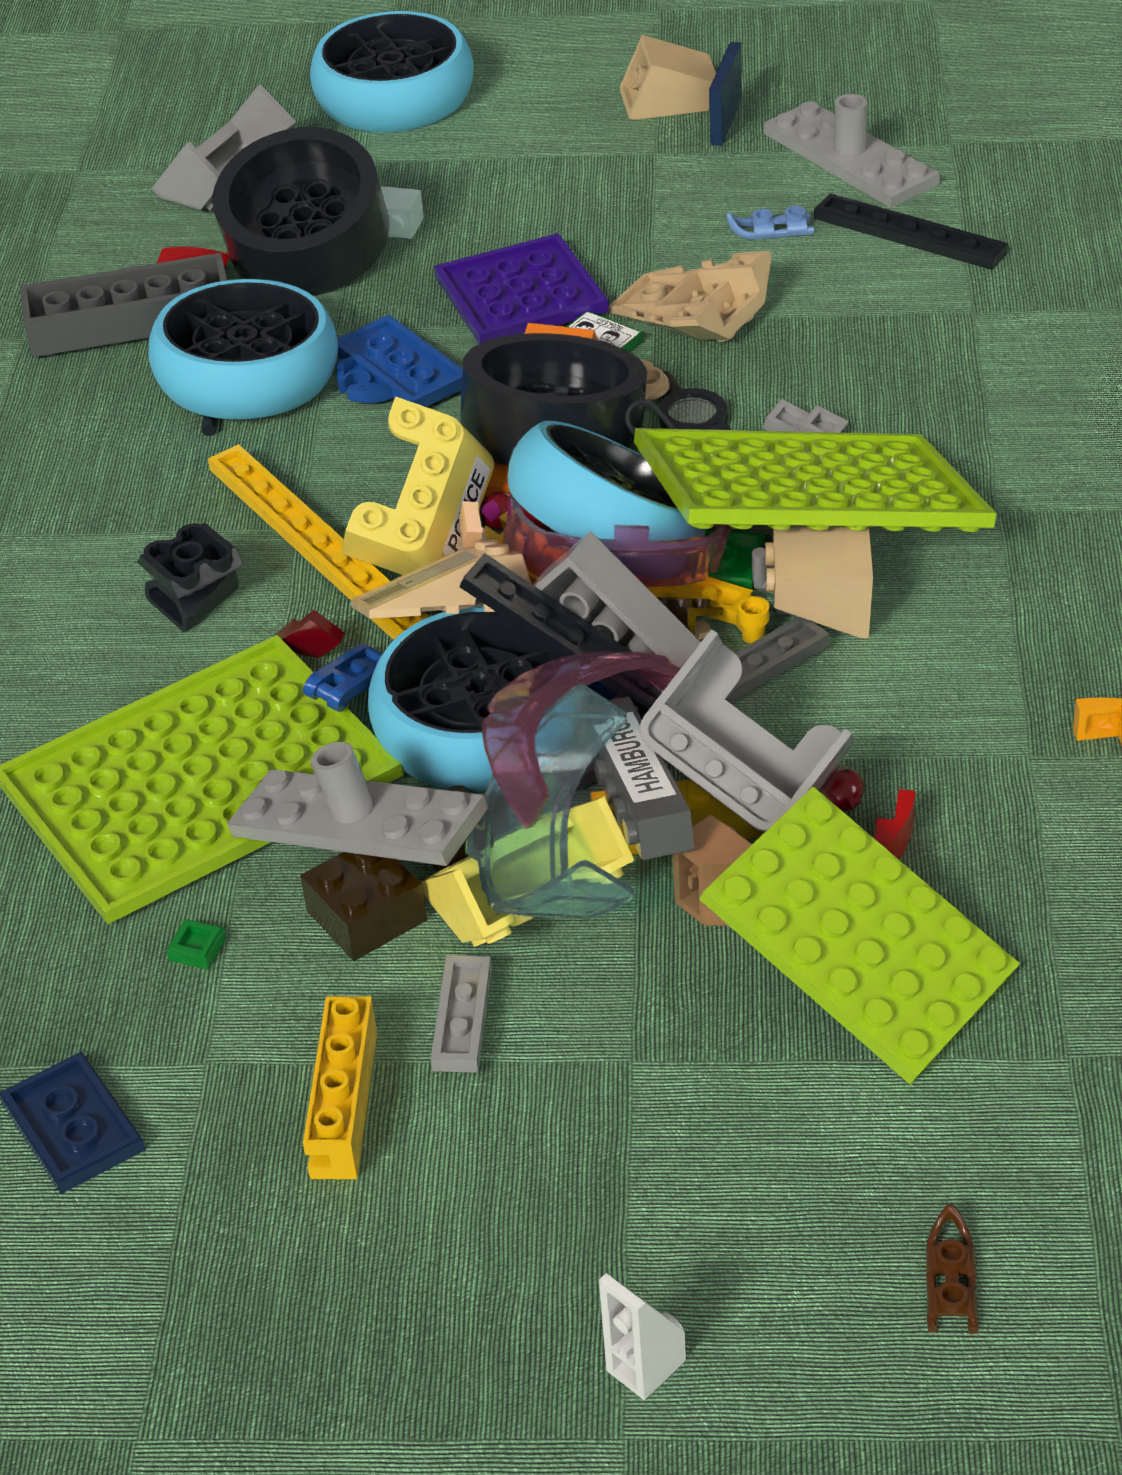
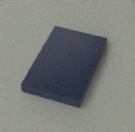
(725, 93)
(71, 1122)

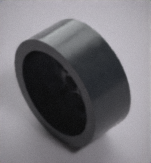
(302, 209)
(549, 377)

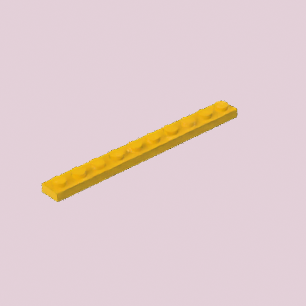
(302, 530)

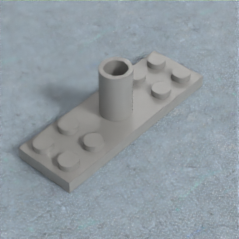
(846, 150)
(357, 816)

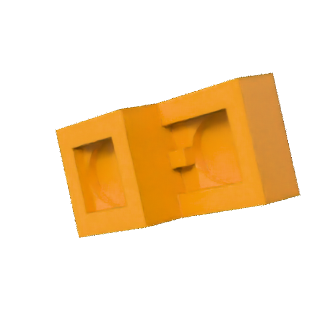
(1098, 718)

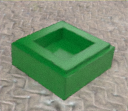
(196, 944)

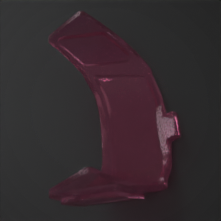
(651, 561)
(521, 704)

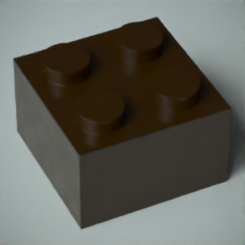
(363, 900)

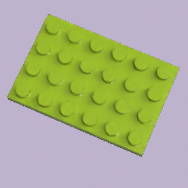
(860, 933)

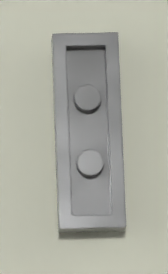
(461, 1014)

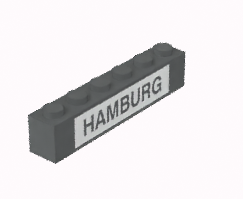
(642, 791)

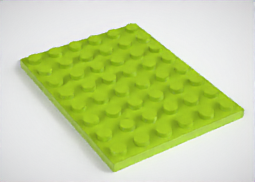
(811, 480)
(150, 788)

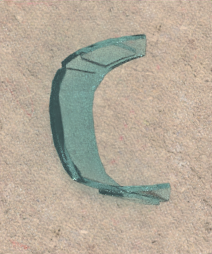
(528, 868)

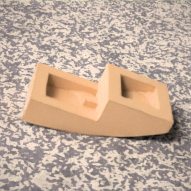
(470, 524)

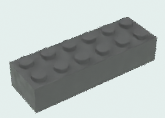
(109, 304)

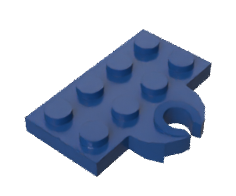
(392, 362)

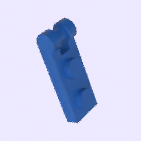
(343, 677)

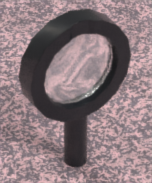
(691, 407)

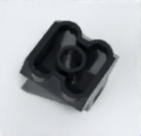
(190, 573)

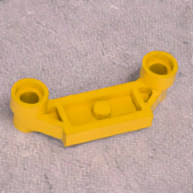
(738, 603)

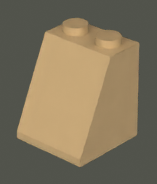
(666, 80)
(822, 576)

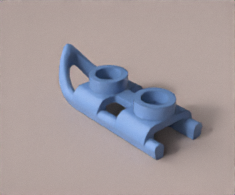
(764, 223)

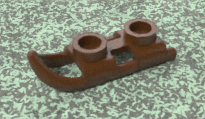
(951, 1259)

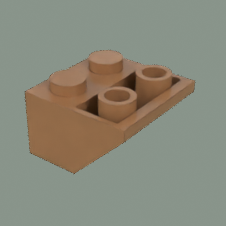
(696, 869)

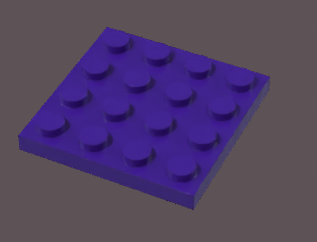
(520, 286)

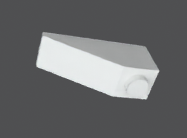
(638, 1339)

